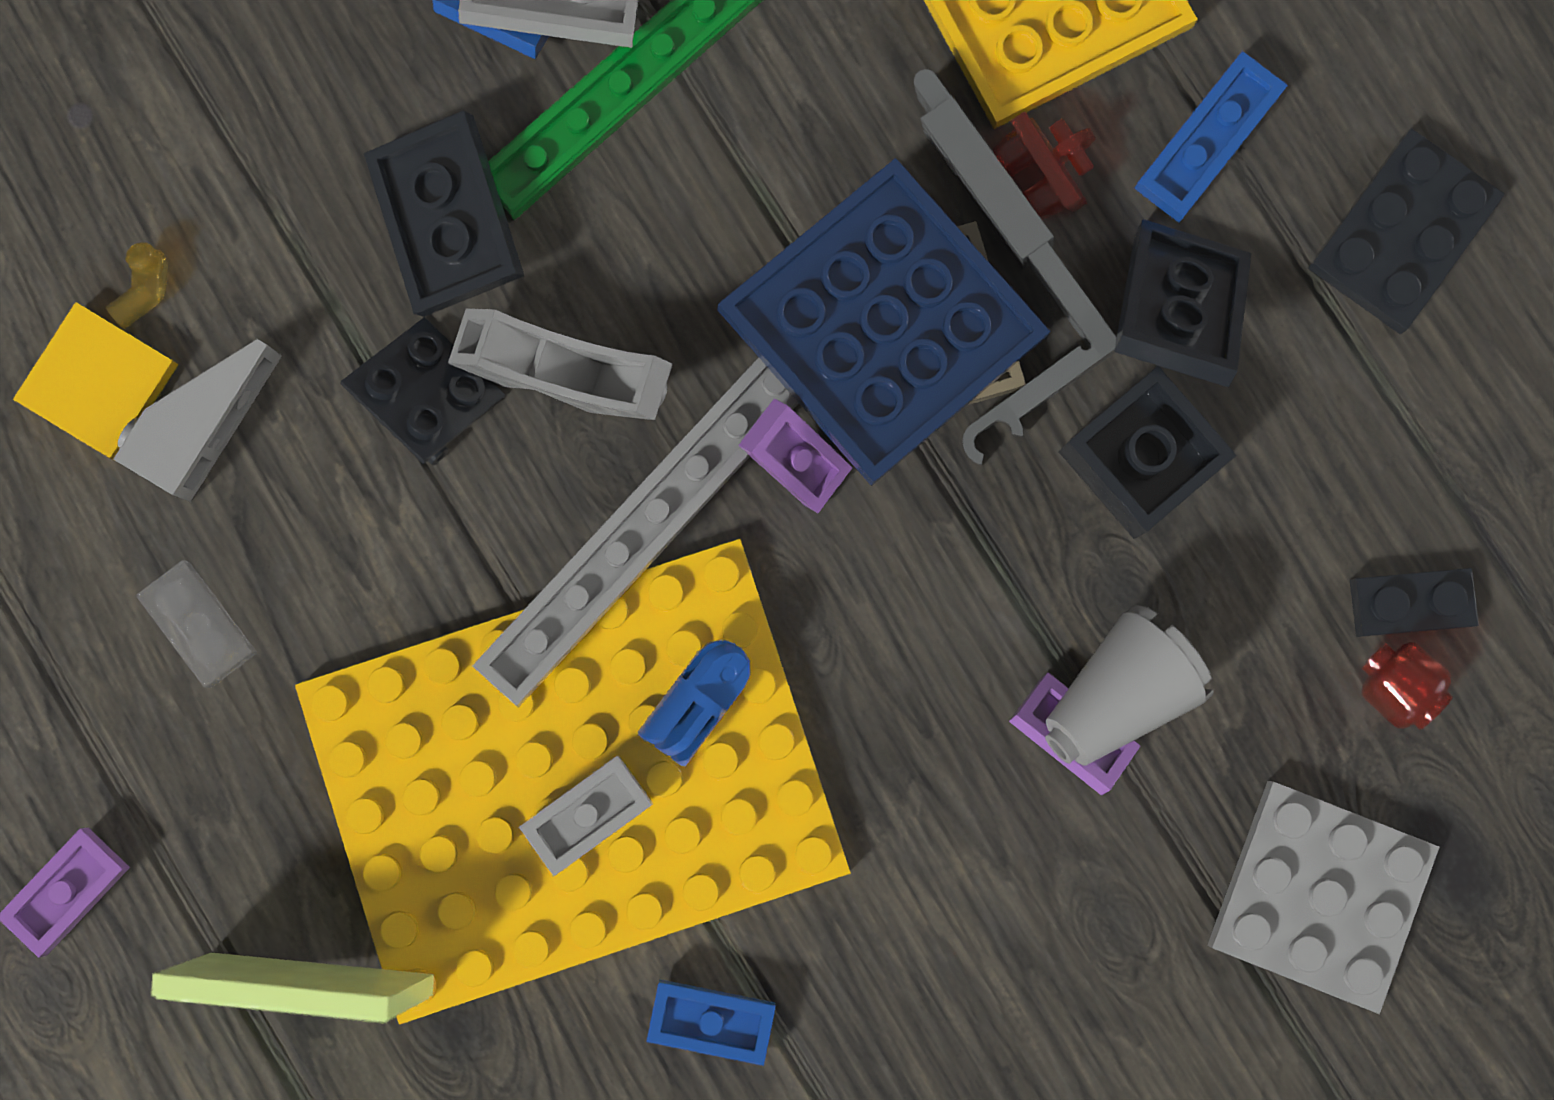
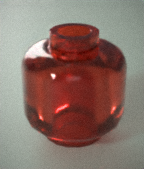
(1406, 685)

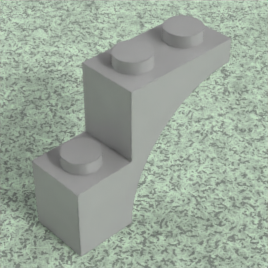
(560, 366)

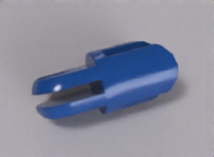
(697, 700)

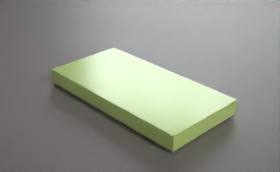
(293, 986)

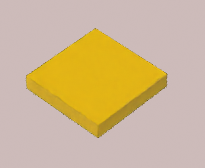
(94, 380)

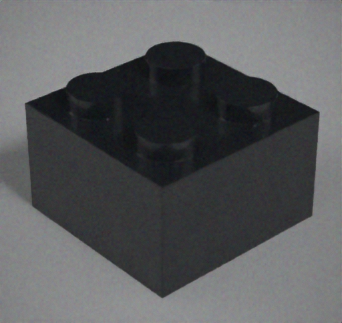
(1147, 453)

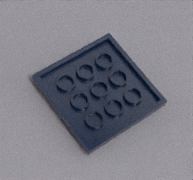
(883, 321)

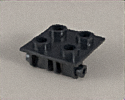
(419, 393)

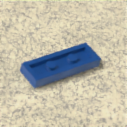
(1210, 136)

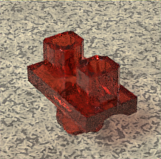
(1029, 144)

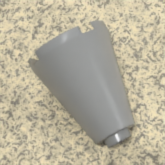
(1127, 689)

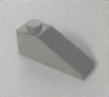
(188, 429)

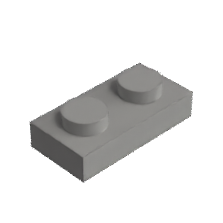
(586, 815)

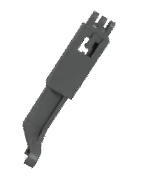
(1027, 242)

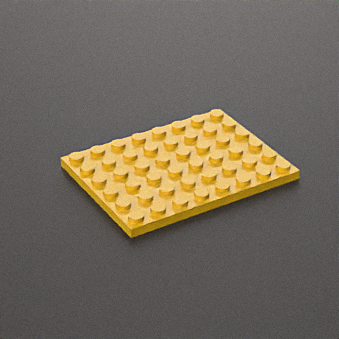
(444, 769)

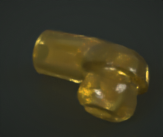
(147, 284)

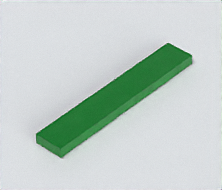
(609, 97)

